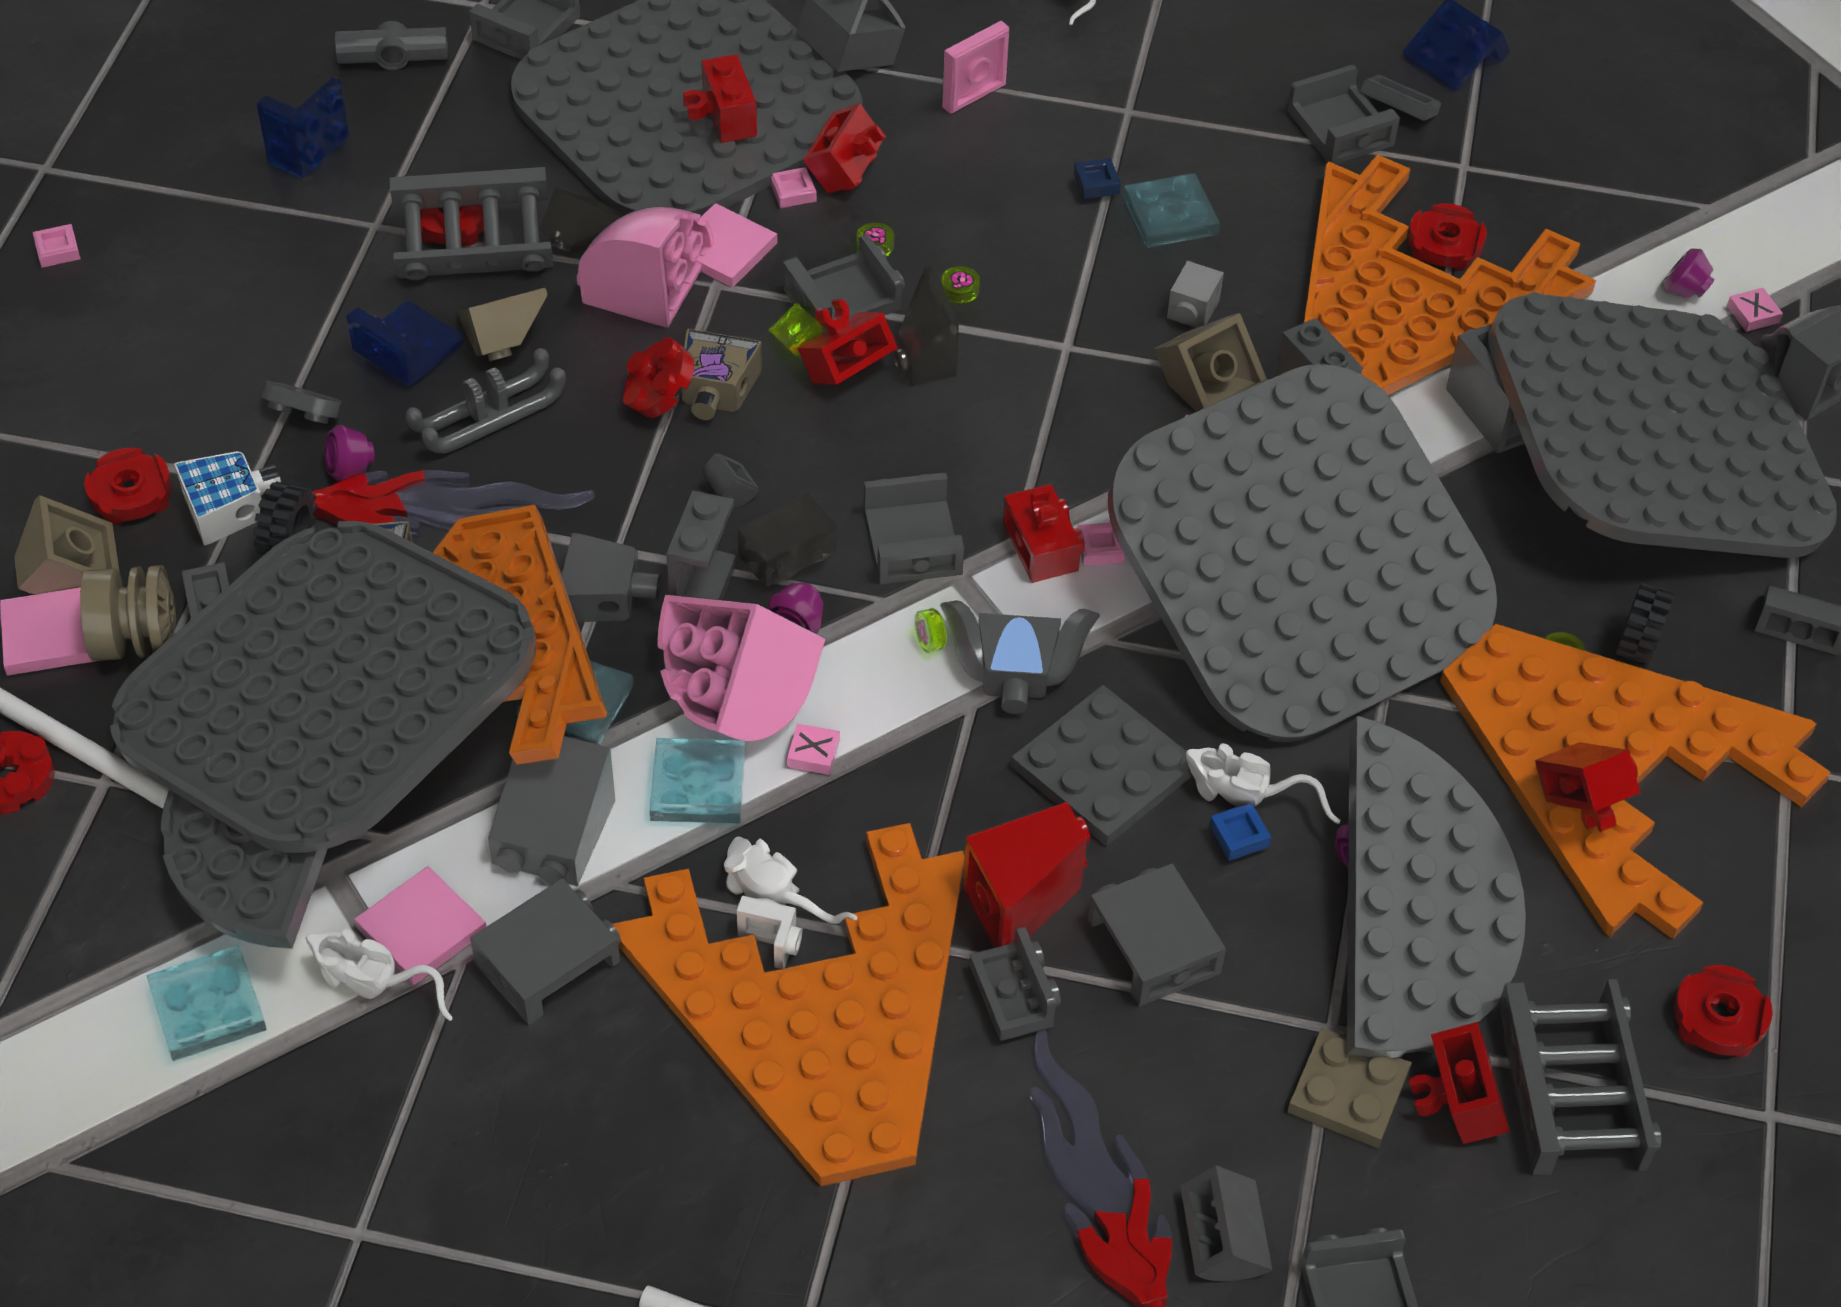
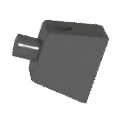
(605, 579)

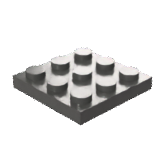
(1104, 764)

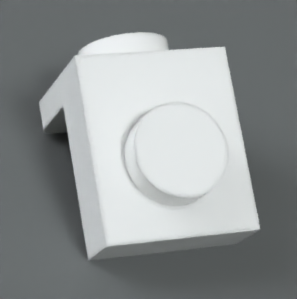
(770, 924)

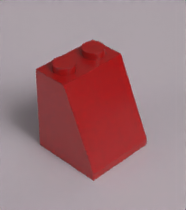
(1024, 870)

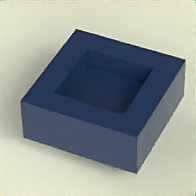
(1097, 178)

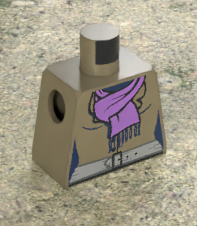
(722, 372)

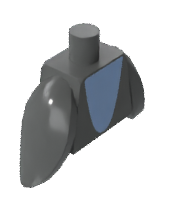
(1017, 653)

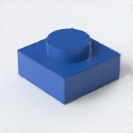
(1240, 831)

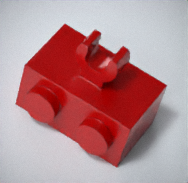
(726, 98)
(844, 149)
(846, 345)
(1042, 533)
(1590, 780)
(1464, 1083)

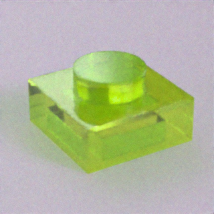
(795, 328)

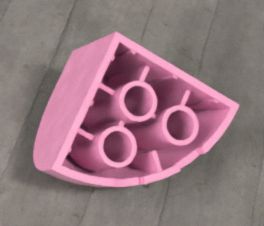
(644, 263)
(736, 665)

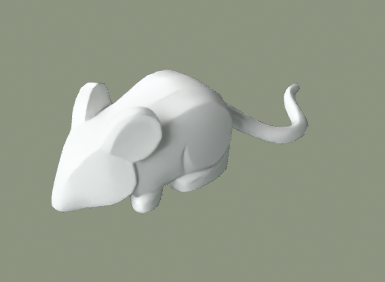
(1242, 778)
(767, 876)
(364, 965)

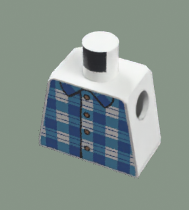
(223, 493)

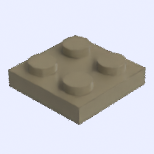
(1347, 1090)

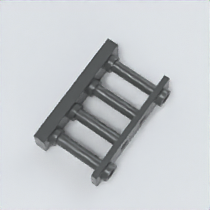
(463, 189)
(1539, 1099)

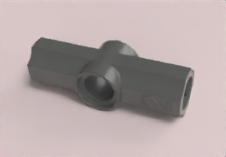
(391, 45)

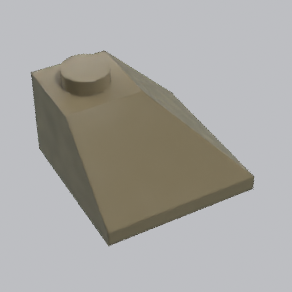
(501, 323)
(1211, 362)
(61, 546)

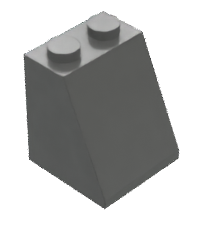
(554, 812)

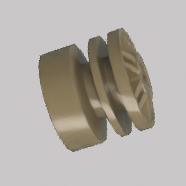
(119, 613)

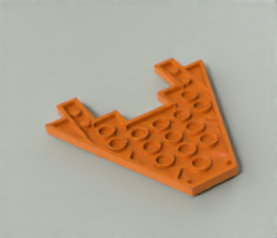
(1395, 310)
(560, 686)
(1543, 696)
(828, 1046)

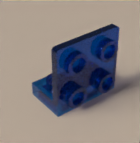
(1455, 44)
(304, 135)
(404, 341)

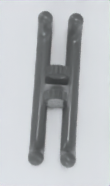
(488, 407)

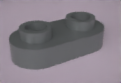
(286, 397)

